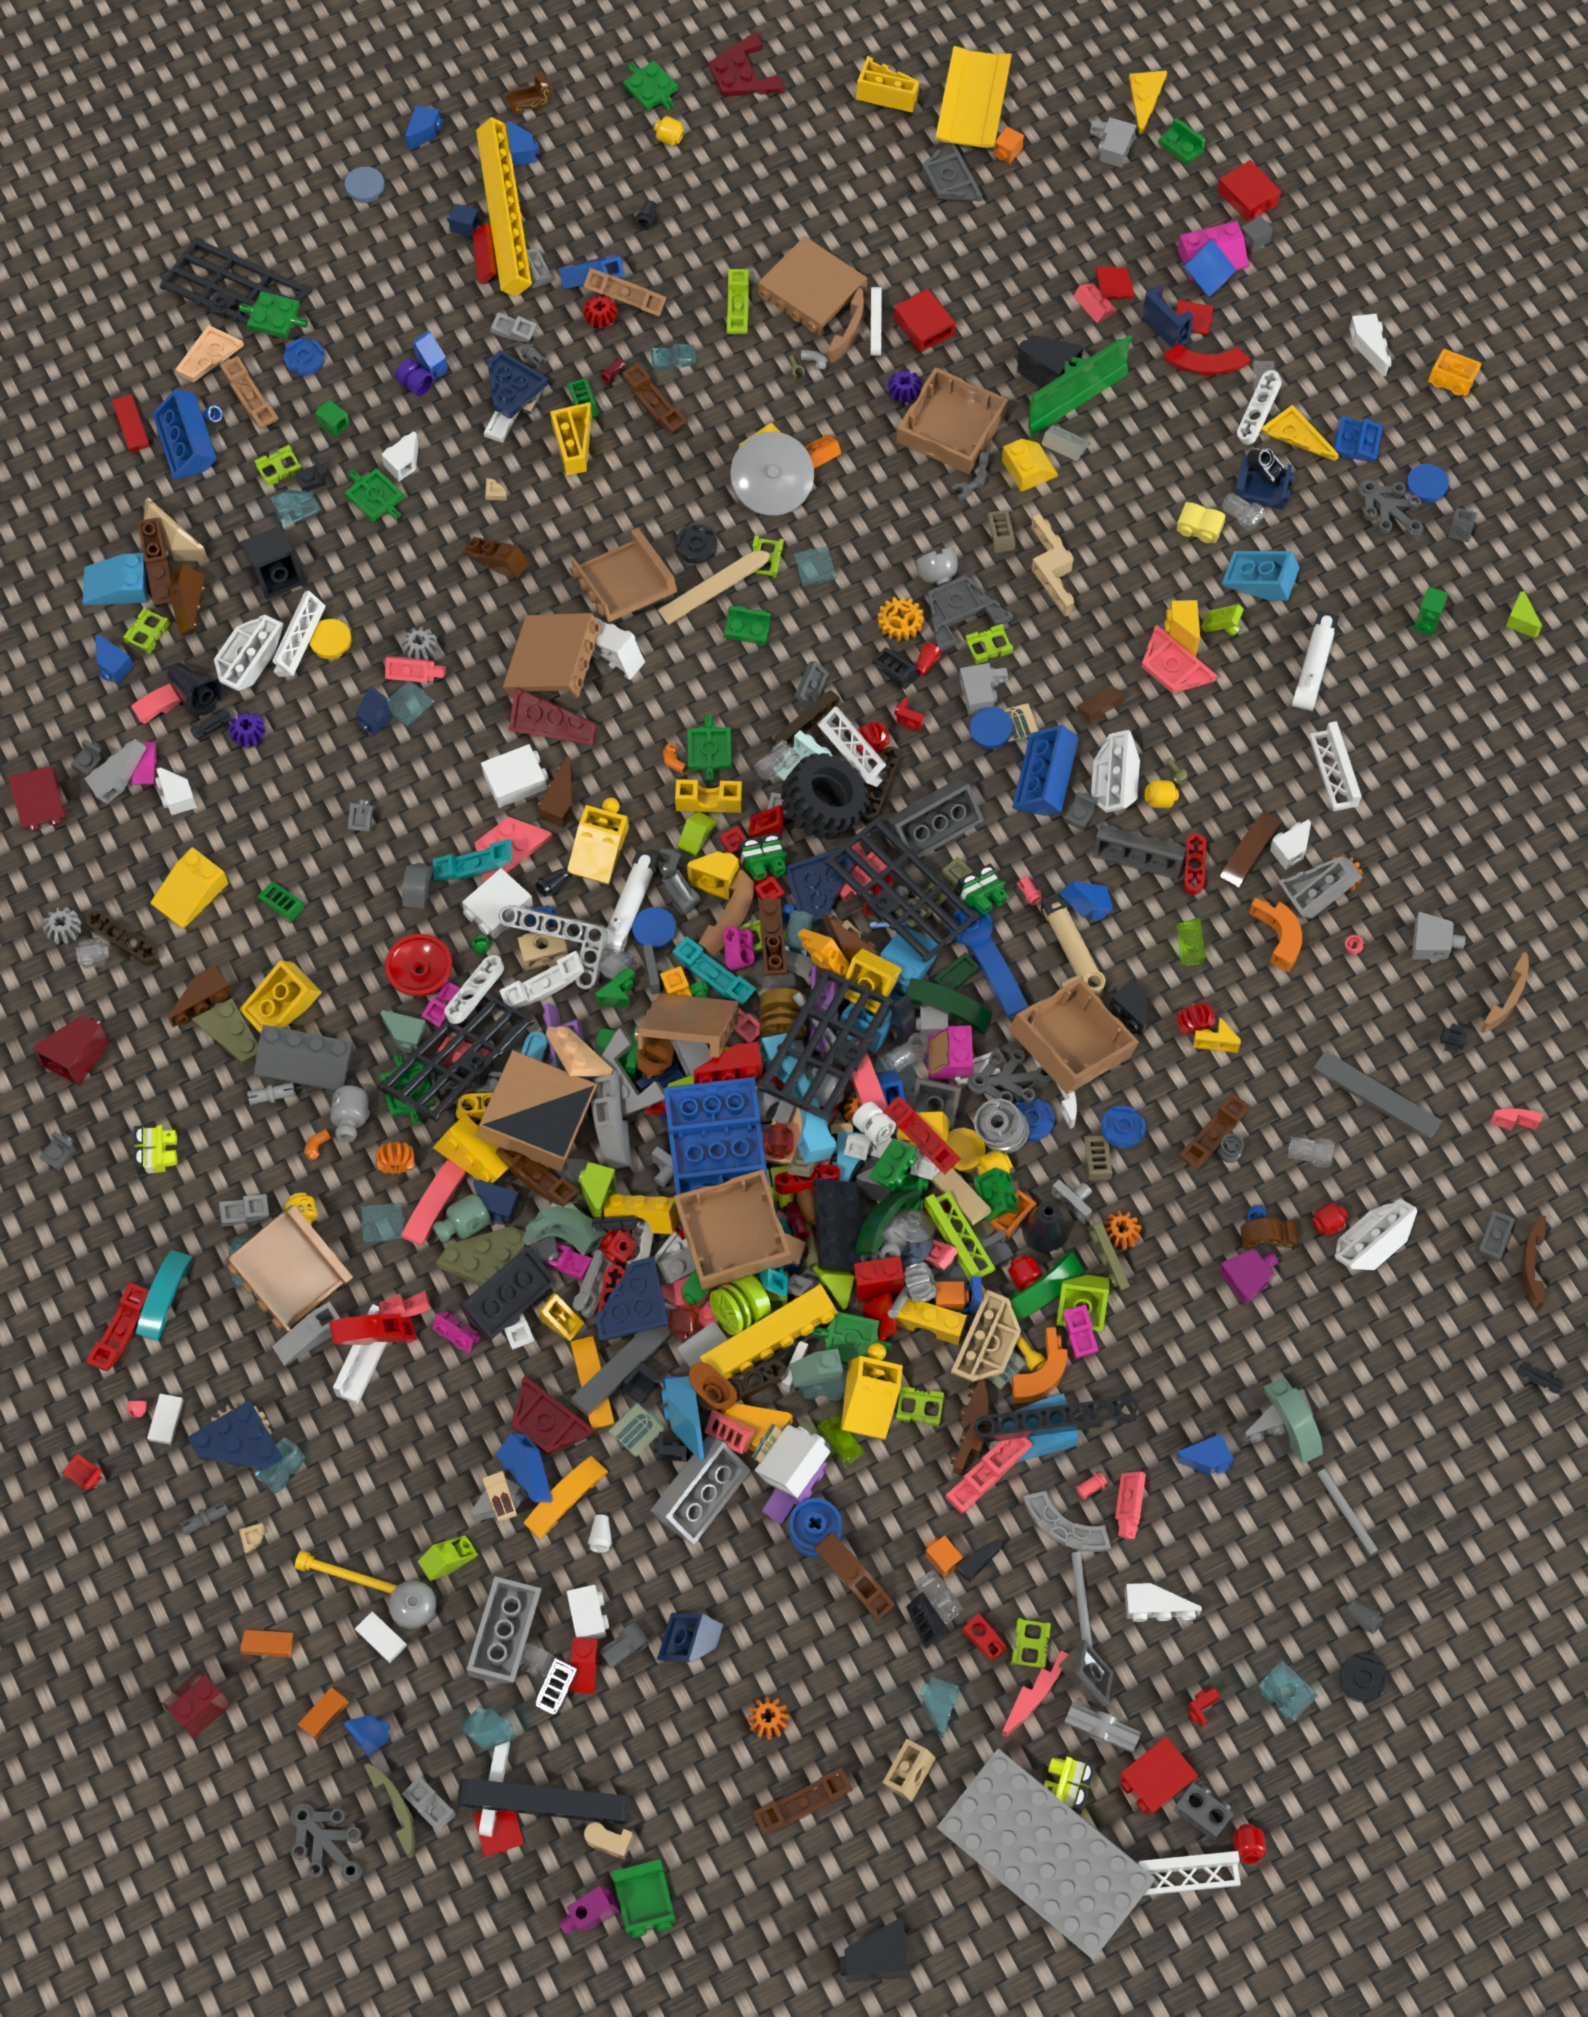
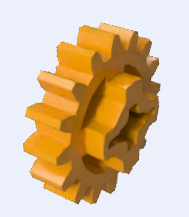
(901, 616)

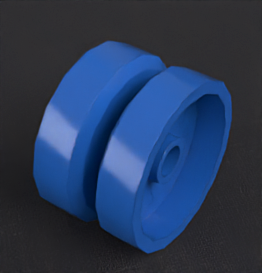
(811, 1514)

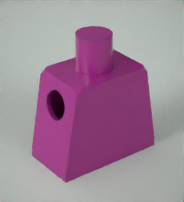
(1248, 1273)
(599, 1906)

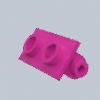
(447, 1326)

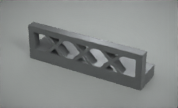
(995, 1249)

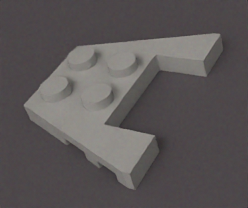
(629, 1095)

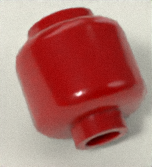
(1329, 1219)
(1024, 1271)
(1249, 1843)

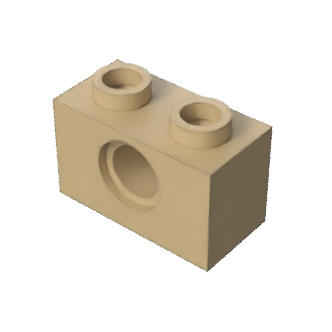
(535, 957)
(909, 1770)

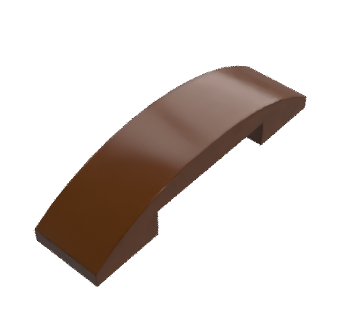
(652, 400)
(1249, 849)
(1210, 1138)
(538, 1178)
(1533, 1288)
(803, 1802)

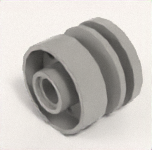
(1001, 1125)

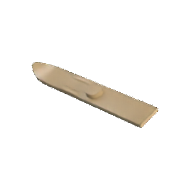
(713, 586)

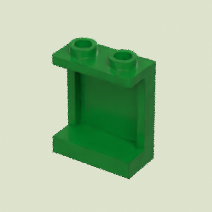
(644, 1898)

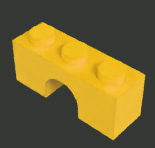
(694, 798)
(657, 1211)
(943, 1322)

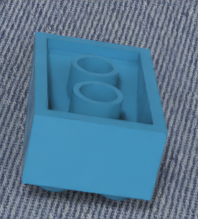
(1262, 573)
(116, 581)
(904, 956)
(865, 1019)
(683, 1413)
(1050, 1442)

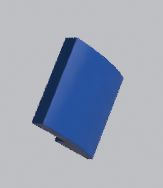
(1209, 267)
(1357, 439)

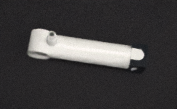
(1315, 661)
(644, 868)

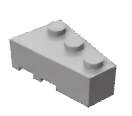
(1320, 886)

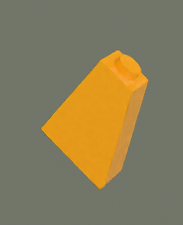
(758, 1419)

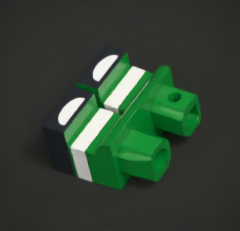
(762, 854)
(981, 887)

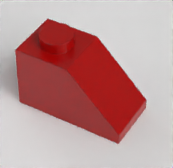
(585, 1656)

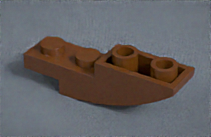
(155, 560)
(772, 937)
(969, 1414)
(854, 1576)

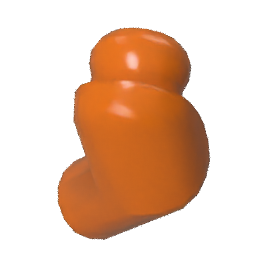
(670, 758)
(313, 1144)

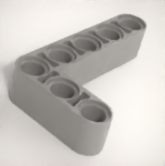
(563, 932)

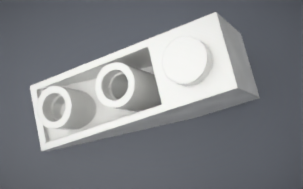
(1368, 339)
(1151, 1601)

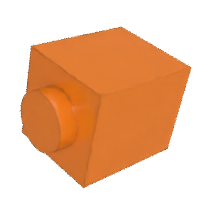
(1008, 145)
(951, 1295)
(943, 1555)

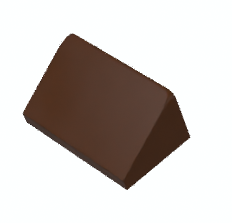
(1101, 703)

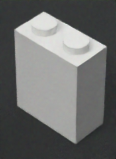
(514, 775)
(490, 897)
(793, 1460)

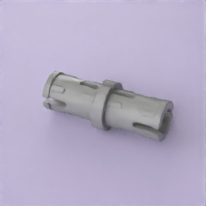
(271, 1093)

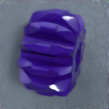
(904, 386)
(239, 729)

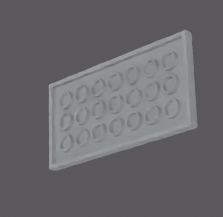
(1046, 1853)

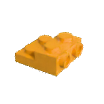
(1454, 372)
(824, 952)

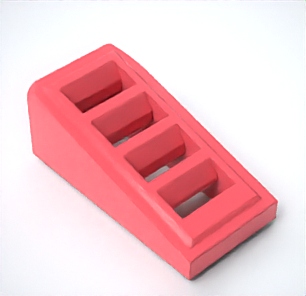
(746, 1431)

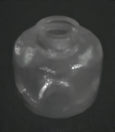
(92, 953)

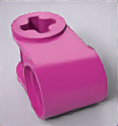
(739, 949)

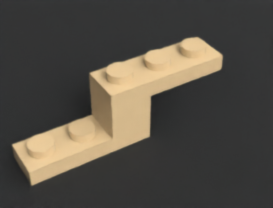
(1052, 564)

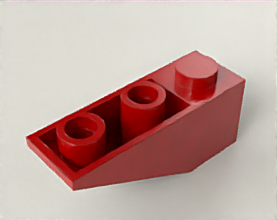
(734, 1063)

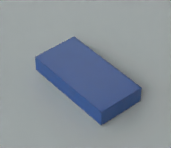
(975, 1295)

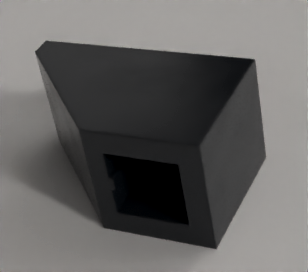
(1132, 1005)

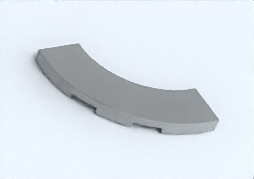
(1062, 1530)

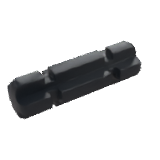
(210, 724)
(614, 1223)
(1540, 1377)

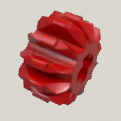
(600, 312)
(875, 734)
(1195, 1018)

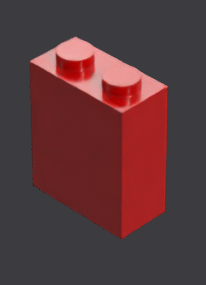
(1249, 191)
(924, 320)
(878, 1278)
(1157, 1777)

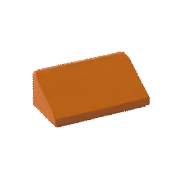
(823, 450)
(1011, 1223)
(267, 1643)
(323, 1713)

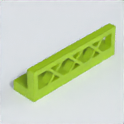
(953, 1238)

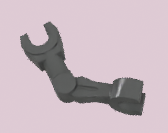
(978, 482)

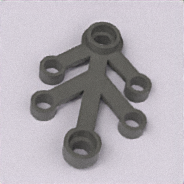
(1390, 505)
(1007, 1079)
(322, 1839)

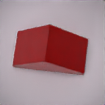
(767, 822)

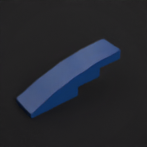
(999, 977)

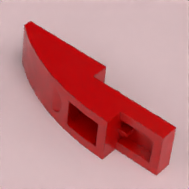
(372, 1329)

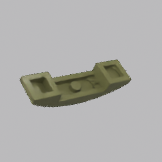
(951, 874)
(406, 1834)

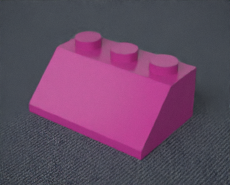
(1227, 238)

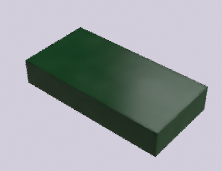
(957, 973)

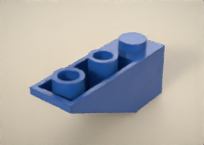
(576, 274)
(525, 1463)

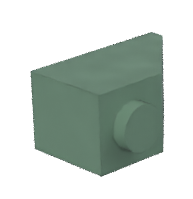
(405, 1030)
(817, 1368)

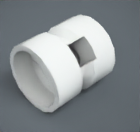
(872, 1122)

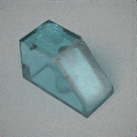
(294, 505)
(939, 1702)

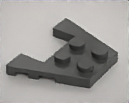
(958, 602)

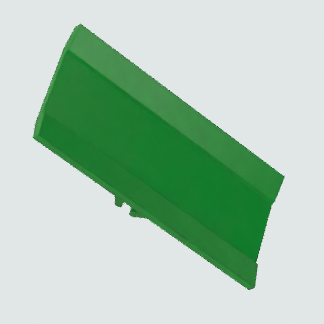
(1078, 384)

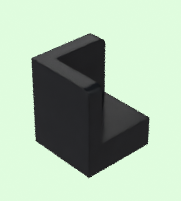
(640, 1383)

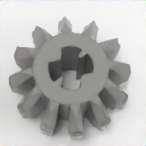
(419, 644)
(62, 926)
(920, 1282)

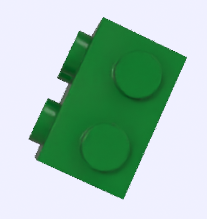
(627, 1060)

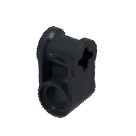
(1267, 468)

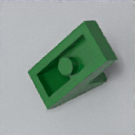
(613, 993)

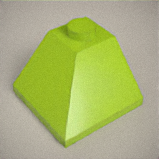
(597, 1185)
(1086, 1291)

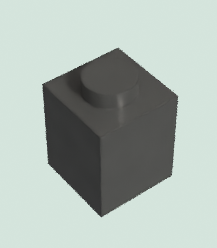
(1256, 234)

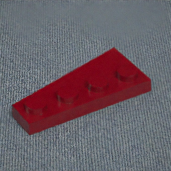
(545, 719)

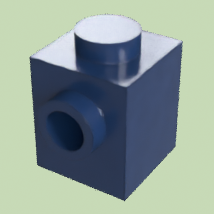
(463, 220)

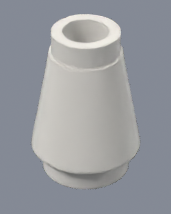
(600, 1534)

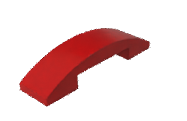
(765, 888)
(922, 1135)
(120, 1329)

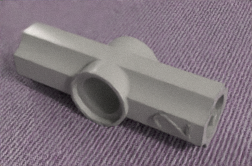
(1102, 1727)

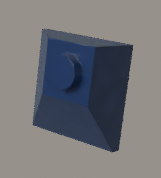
(689, 1637)

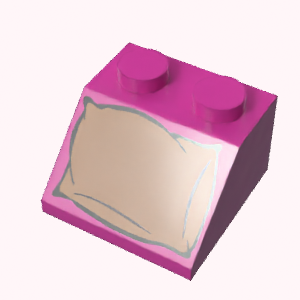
(950, 1053)

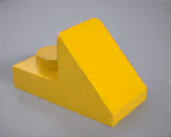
(1223, 1040)

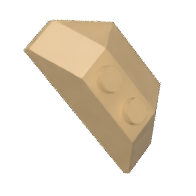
(177, 541)
(988, 1340)

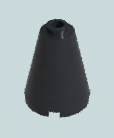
(195, 688)
(1045, 1228)

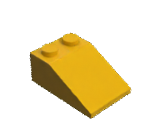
(189, 888)
(280, 997)

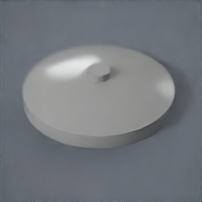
(772, 474)

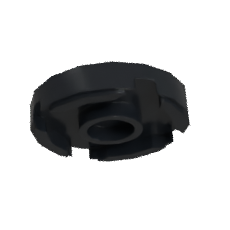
(696, 544)
(1363, 1678)

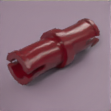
(796, 1221)

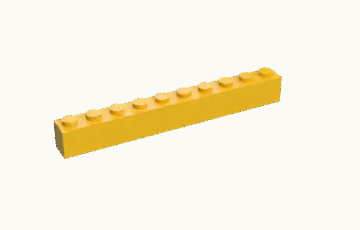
(503, 207)

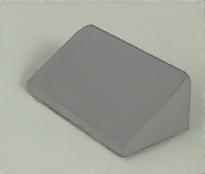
(538, 269)
(1065, 442)
(701, 1343)

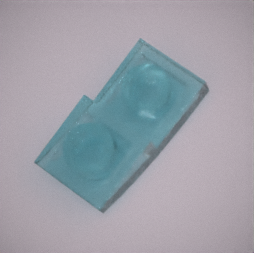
(677, 357)

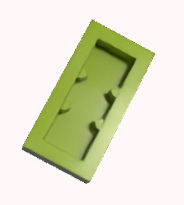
(1223, 618)

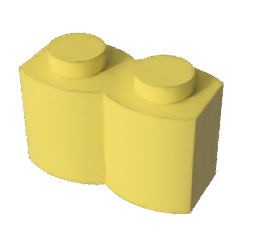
(1200, 522)

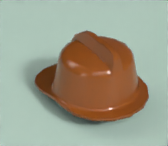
(655, 1056)
(711, 1387)

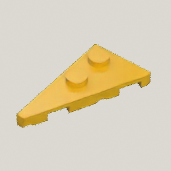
(1145, 89)
(1296, 430)

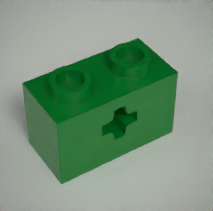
(1430, 611)

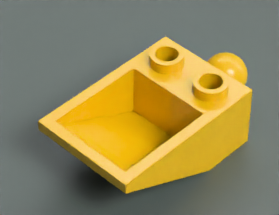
(598, 846)
(867, 1400)

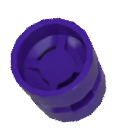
(414, 377)

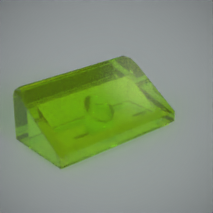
(1191, 942)
(840, 1441)

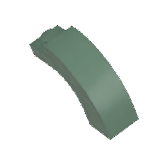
(566, 1224)
(1301, 1427)

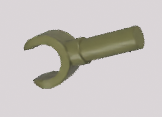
(796, 368)
(1181, 774)

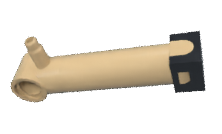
(1056, 913)

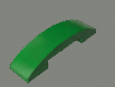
(1046, 1287)

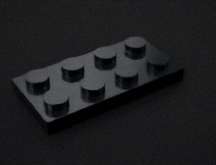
(837, 1223)
(508, 1293)

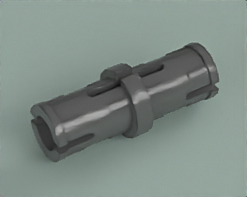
(204, 1517)

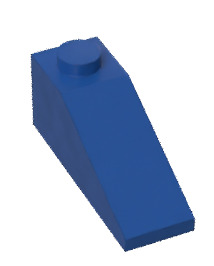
(368, 1732)

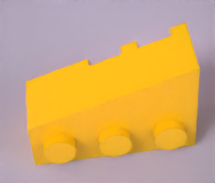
(886, 87)
(572, 436)
(470, 1153)

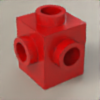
(611, 1243)

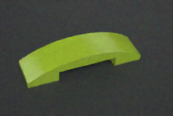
(738, 301)

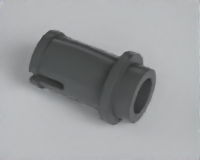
(529, 351)

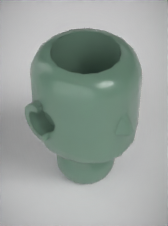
(464, 1219)

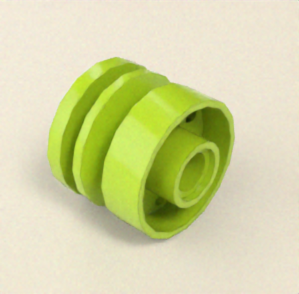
(740, 1304)

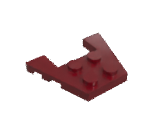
(734, 73)

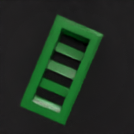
(582, 396)
(290, 914)

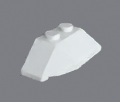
(247, 652)
(1116, 773)
(1376, 1236)

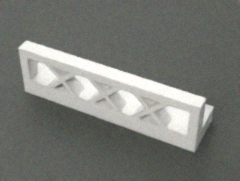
(298, 635)
(848, 748)
(1342, 762)
(358, 1368)
(1193, 1863)

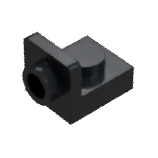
(312, 477)
(671, 1452)

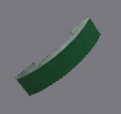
(949, 1002)
(871, 1233)

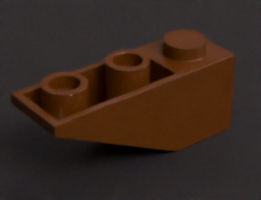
(498, 556)
(185, 594)
(558, 801)
(846, 939)
(201, 994)

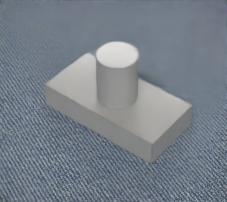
(663, 1160)
(1074, 1200)

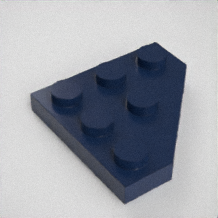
(512, 384)
(817, 885)
(634, 1303)
(237, 1440)

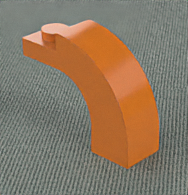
(1287, 929)
(1037, 1385)

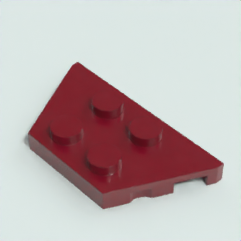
(547, 1420)

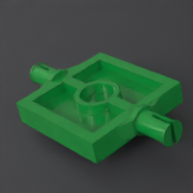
(650, 85)
(273, 315)
(374, 495)
(709, 748)
(398, 1108)
(851, 1335)

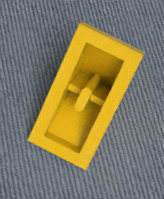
(560, 1317)

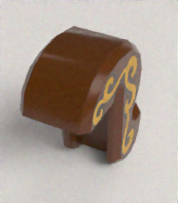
(531, 96)
(1269, 1231)

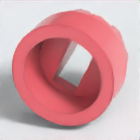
(1349, 944)
(136, 1408)

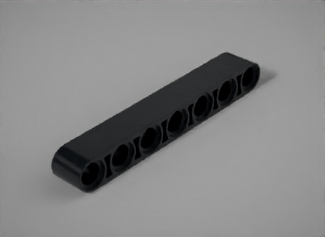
(1068, 1423)
(543, 1801)

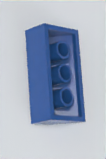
(184, 435)
(1046, 771)

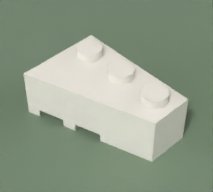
(618, 649)

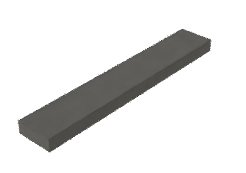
(1377, 1095)
(619, 1368)

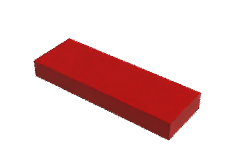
(484, 253)
(130, 423)

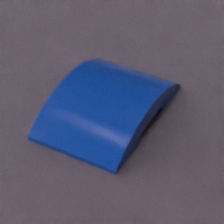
(714, 1132)

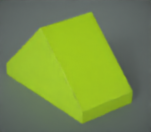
(1524, 617)
(696, 832)
(837, 1284)

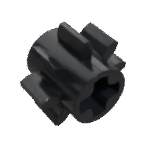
(1453, 1038)

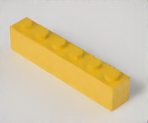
(772, 1333)

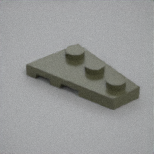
(230, 1030)
(1108, 1256)

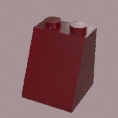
(37, 798)
(73, 1049)
(196, 1703)

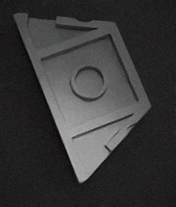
(950, 175)

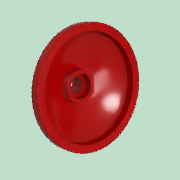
(418, 953)

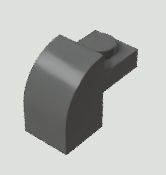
(416, 885)

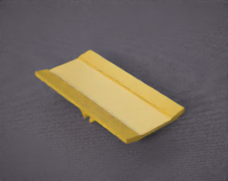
(973, 98)

